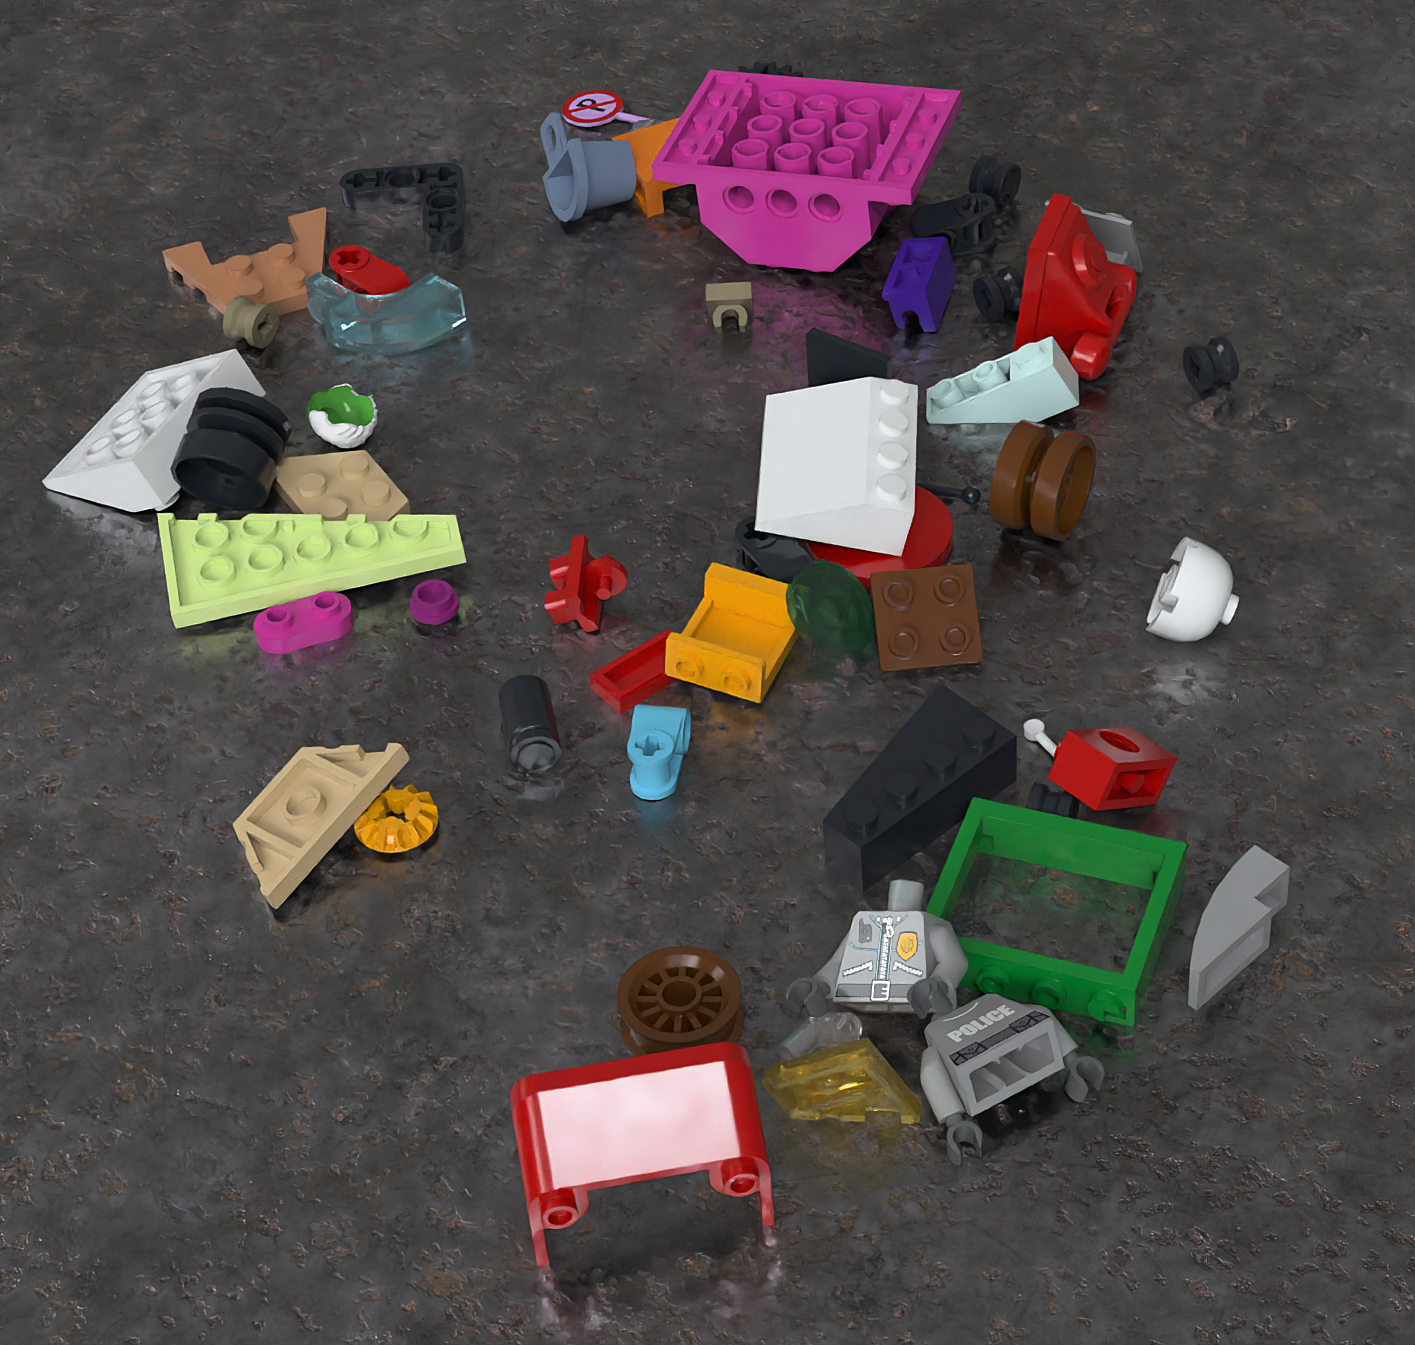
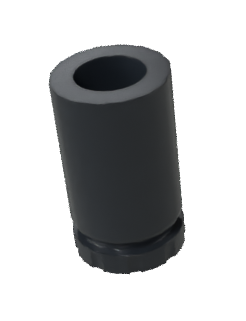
(529, 724)

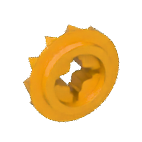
(393, 834)

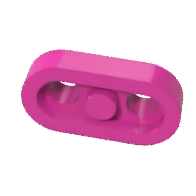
(303, 622)

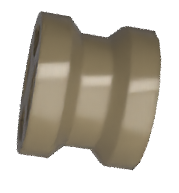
(250, 322)

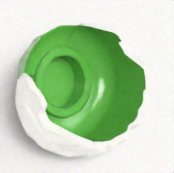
(342, 416)

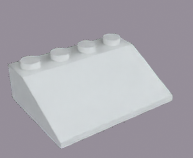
(133, 445)
(840, 464)

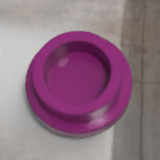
(434, 602)

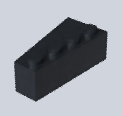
(918, 788)

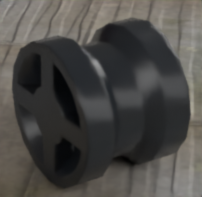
(995, 179)
(998, 293)
(1210, 363)
(1059, 803)

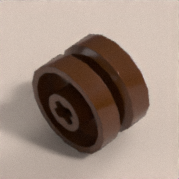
(1042, 480)

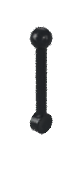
(970, 494)

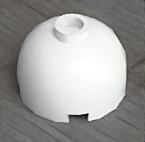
(1193, 594)

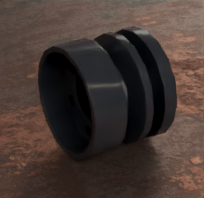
(231, 449)

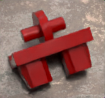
(582, 585)

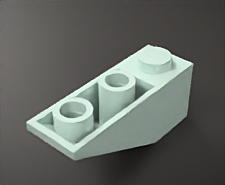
(1016, 387)

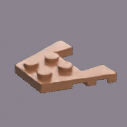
(266, 276)

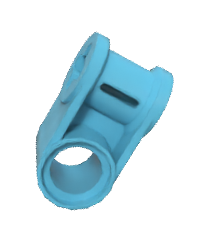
(657, 749)

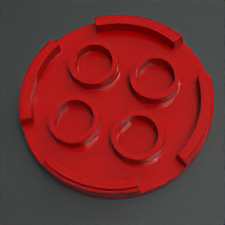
(926, 544)

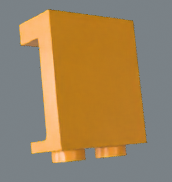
(734, 635)

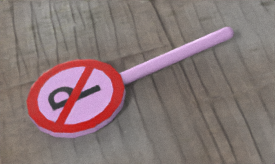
(596, 108)

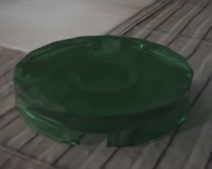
(831, 609)

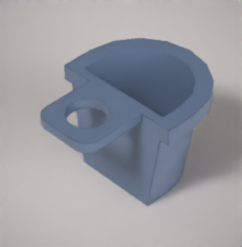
(585, 172)

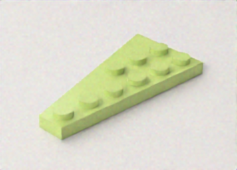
(277, 558)

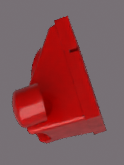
(1073, 290)

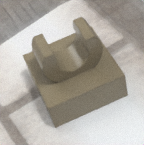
(729, 300)

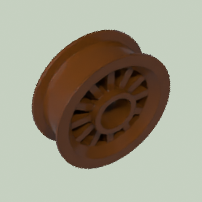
(679, 1001)

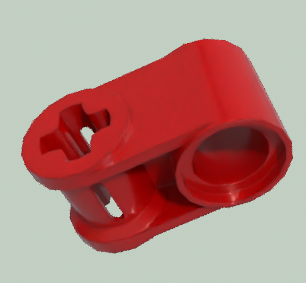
(365, 272)

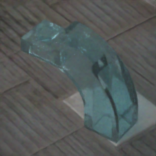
(386, 322)

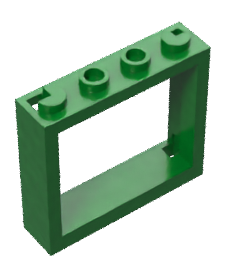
(1074, 848)

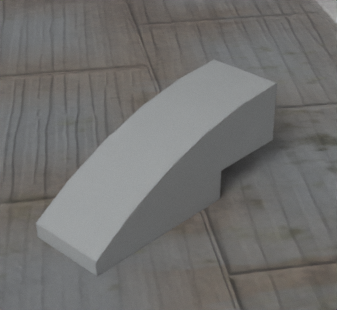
(1236, 923)

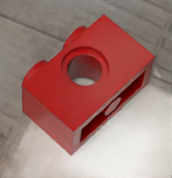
(1111, 767)

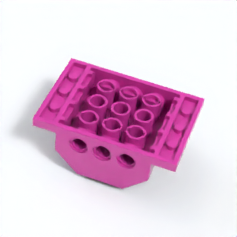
(801, 163)

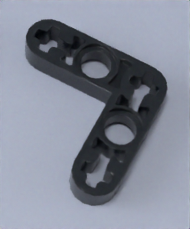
(428, 184)

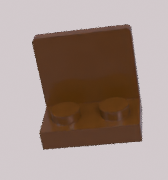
(926, 618)

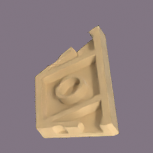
(339, 486)
(310, 810)

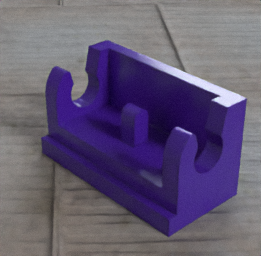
(920, 281)

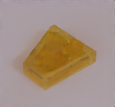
(840, 1085)

